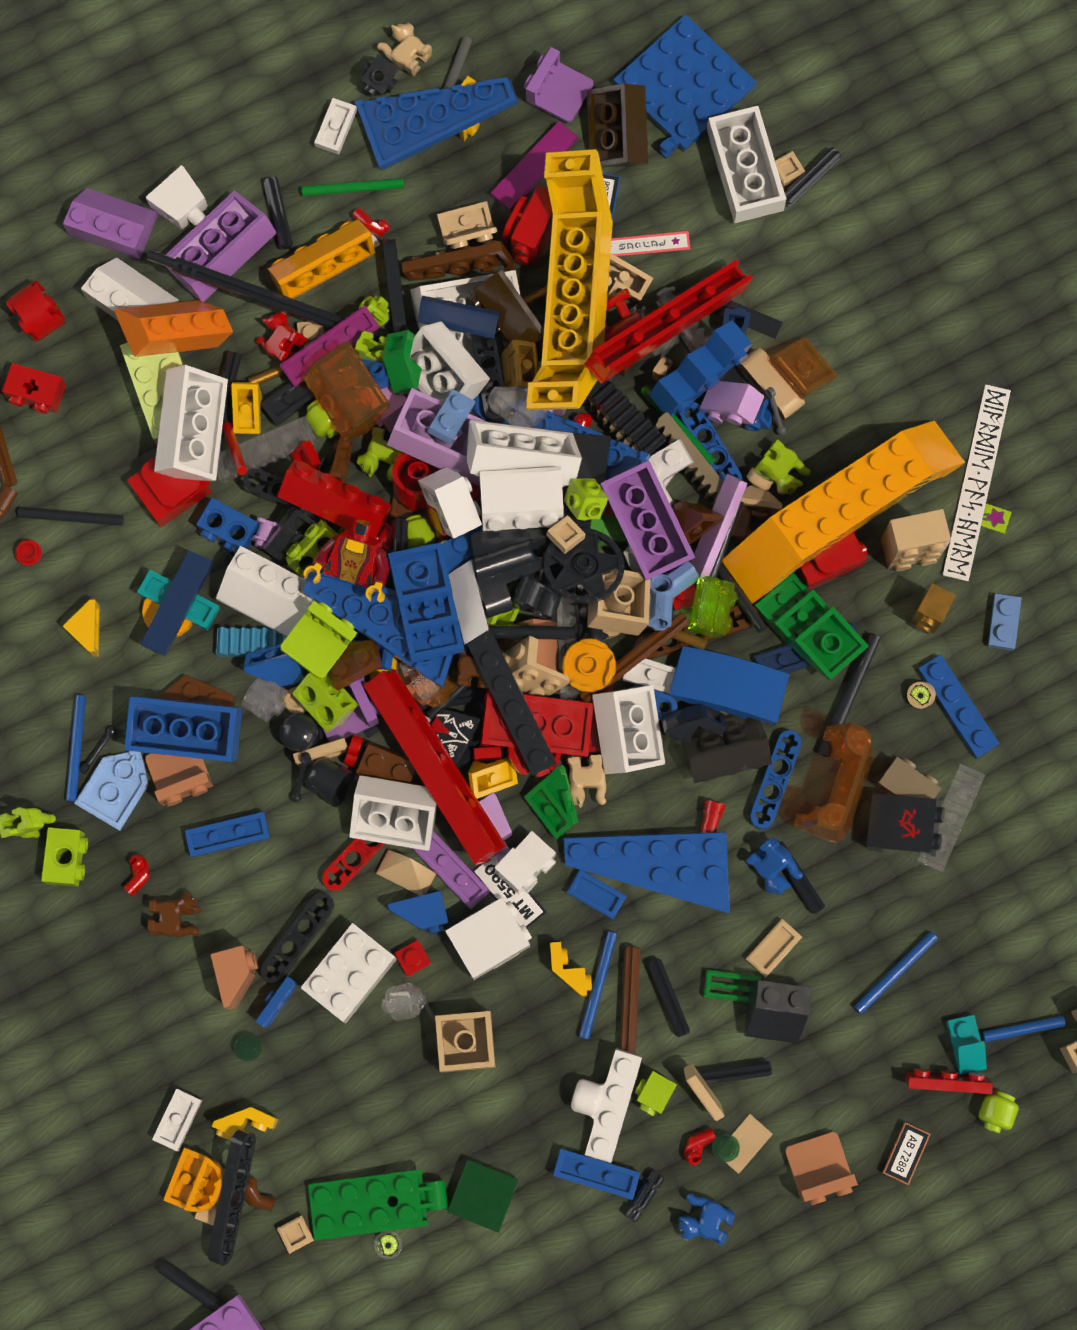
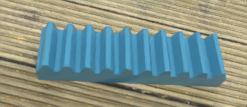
(239, 642)

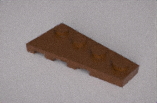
(459, 262)

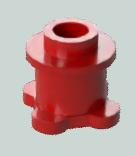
(386, 537)

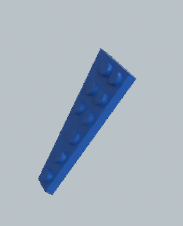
(423, 118)
(375, 620)

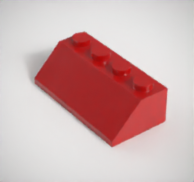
(332, 498)

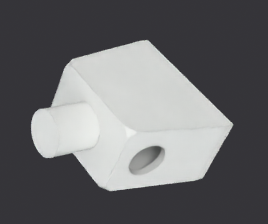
(178, 200)

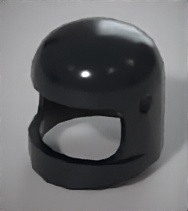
(300, 733)
(324, 778)

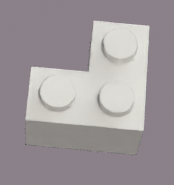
(452, 500)
(525, 863)

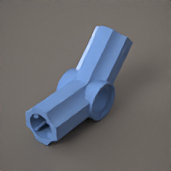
(664, 589)

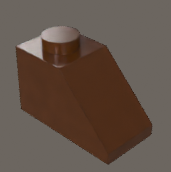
(695, 519)

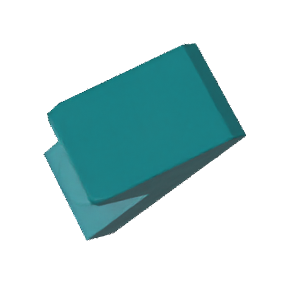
(967, 1045)

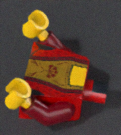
(355, 559)

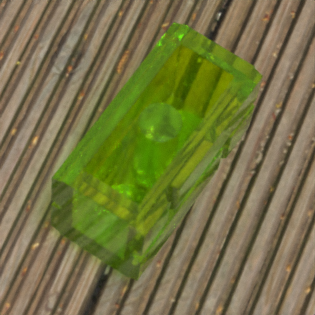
(712, 607)

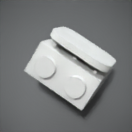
(489, 938)

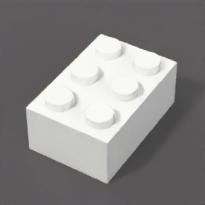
(348, 973)

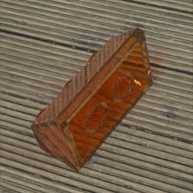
(346, 391)

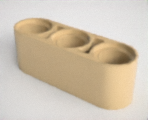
(763, 375)

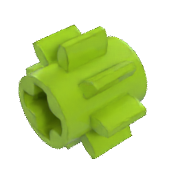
(378, 308)

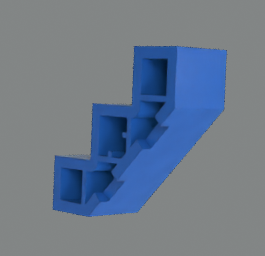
(701, 370)

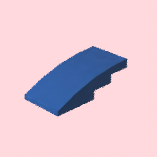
(426, 602)
(729, 684)

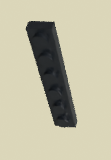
(511, 702)

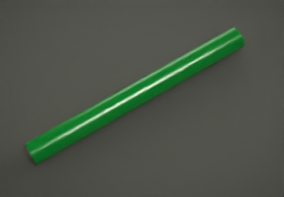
(351, 187)
(709, 458)

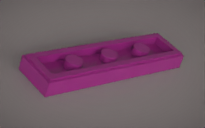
(532, 166)
(347, 330)

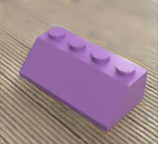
(223, 241)
(647, 520)

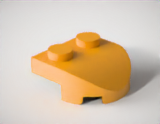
(195, 1182)

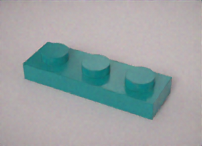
(155, 588)

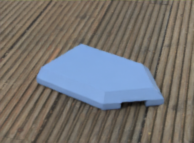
(115, 788)

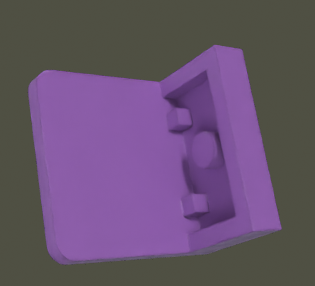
(557, 87)
(361, 718)

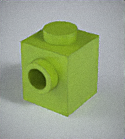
(654, 1093)

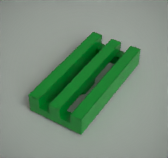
(709, 974)

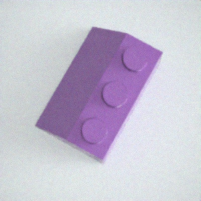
(110, 222)

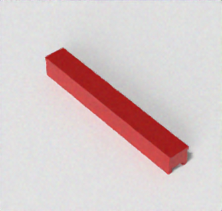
(667, 322)
(435, 766)

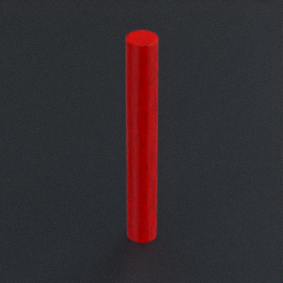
(234, 448)

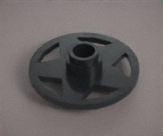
(585, 568)

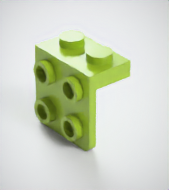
(318, 639)

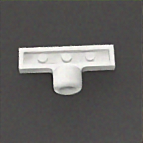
(669, 462)
(607, 1103)

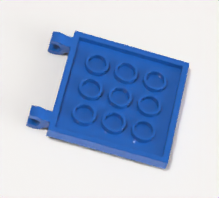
(686, 83)

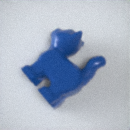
(773, 862)
(708, 1224)

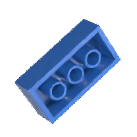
(183, 728)

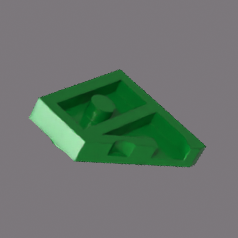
(554, 802)

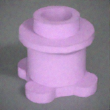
(264, 532)

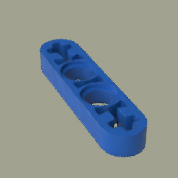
(712, 446)
(776, 780)

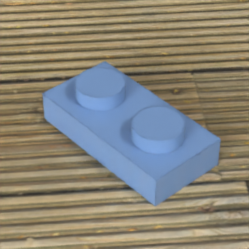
(451, 416)
(1004, 622)

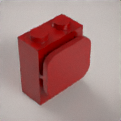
(529, 227)
(165, 495)
(834, 561)

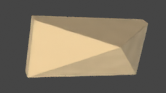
(760, 499)
(406, 873)

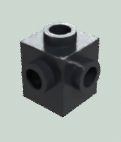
(382, 66)

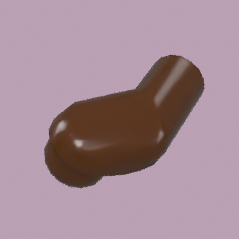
(255, 1199)

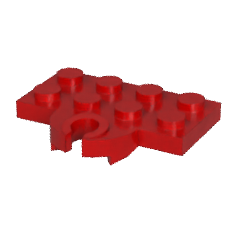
(562, 722)

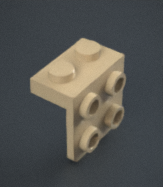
(465, 224)
(531, 676)

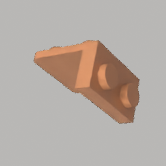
(177, 777)
(820, 1168)

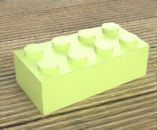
(149, 382)

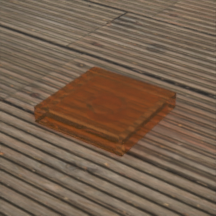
(803, 368)

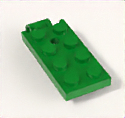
(362, 1204)

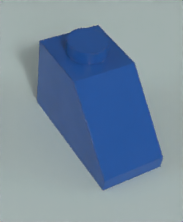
(274, 666)
(423, 912)

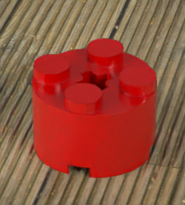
(36, 310)
(405, 479)

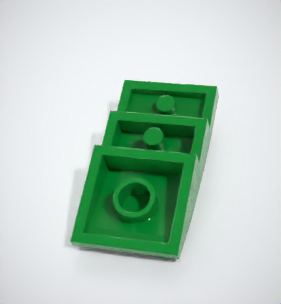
(811, 627)

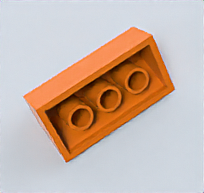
(173, 327)

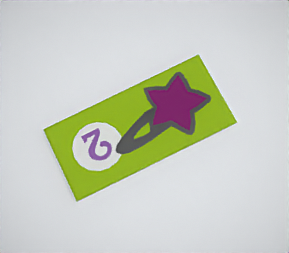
(995, 518)

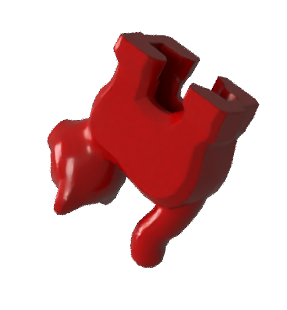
(282, 339)

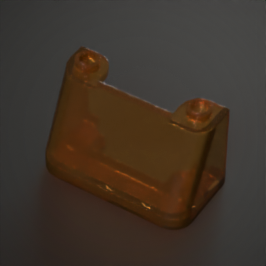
(855, 749)

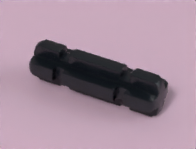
(644, 1196)

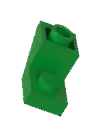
(401, 370)

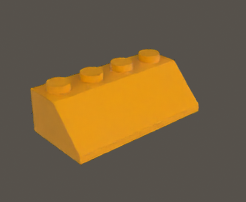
(322, 260)

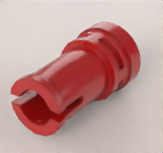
(712, 815)

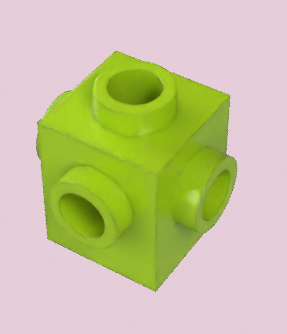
(585, 499)

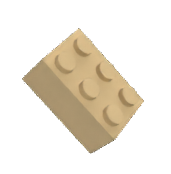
(915, 540)

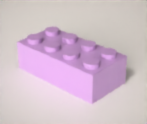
(412, 436)

